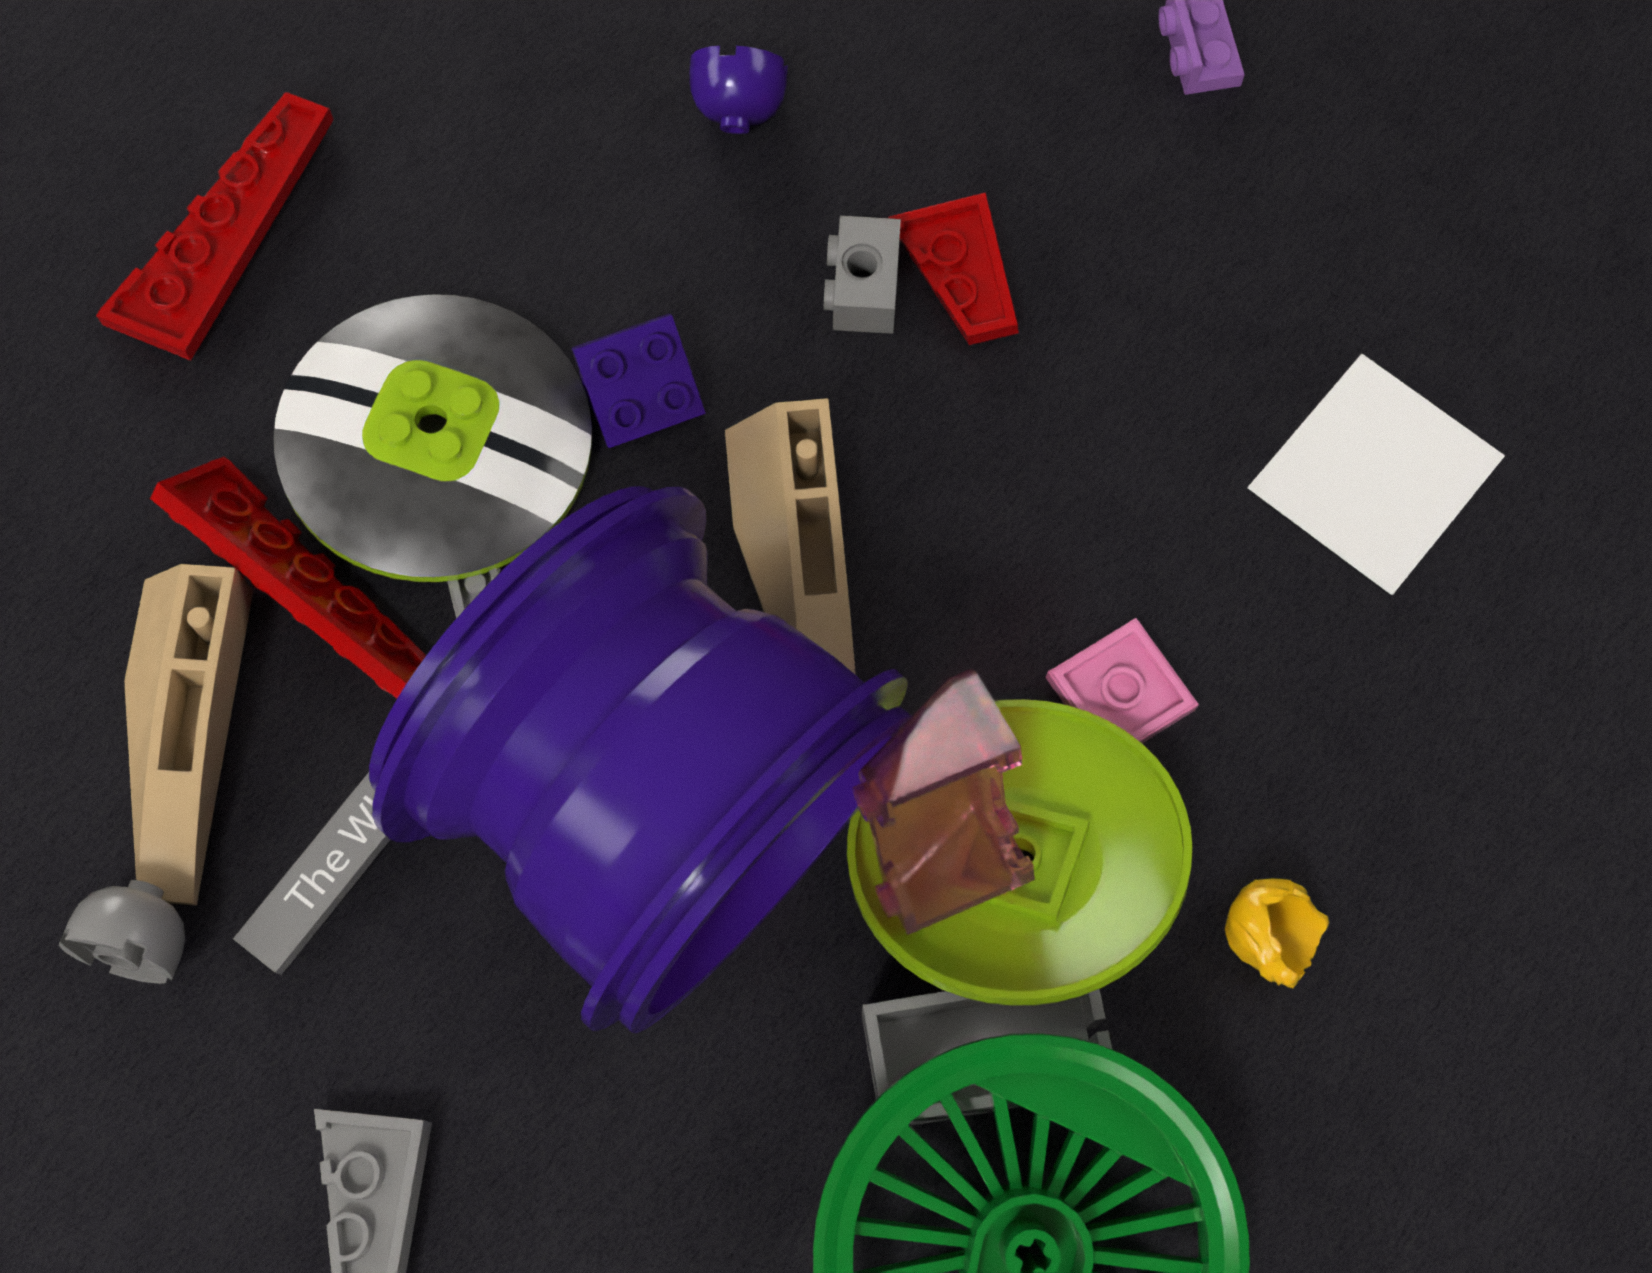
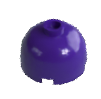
(738, 87)

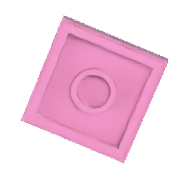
(1124, 683)

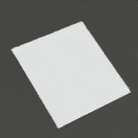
(1376, 473)

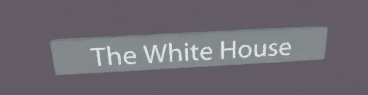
(315, 883)

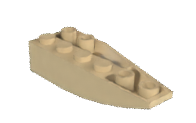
(792, 519)
(179, 717)

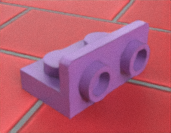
(1201, 45)

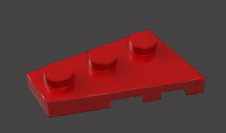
(963, 265)

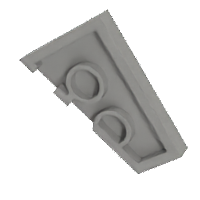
(372, 1187)

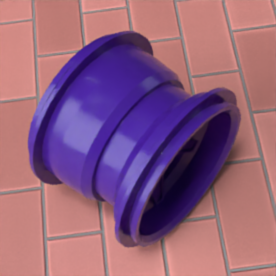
(631, 750)

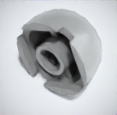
(127, 930)

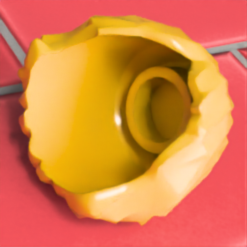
(1275, 929)

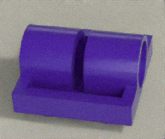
(638, 380)

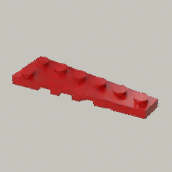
(201, 262)
(231, 519)

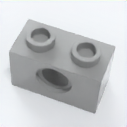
(869, 247)

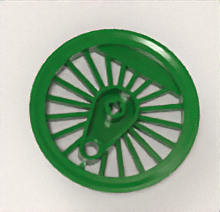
(1062, 1081)

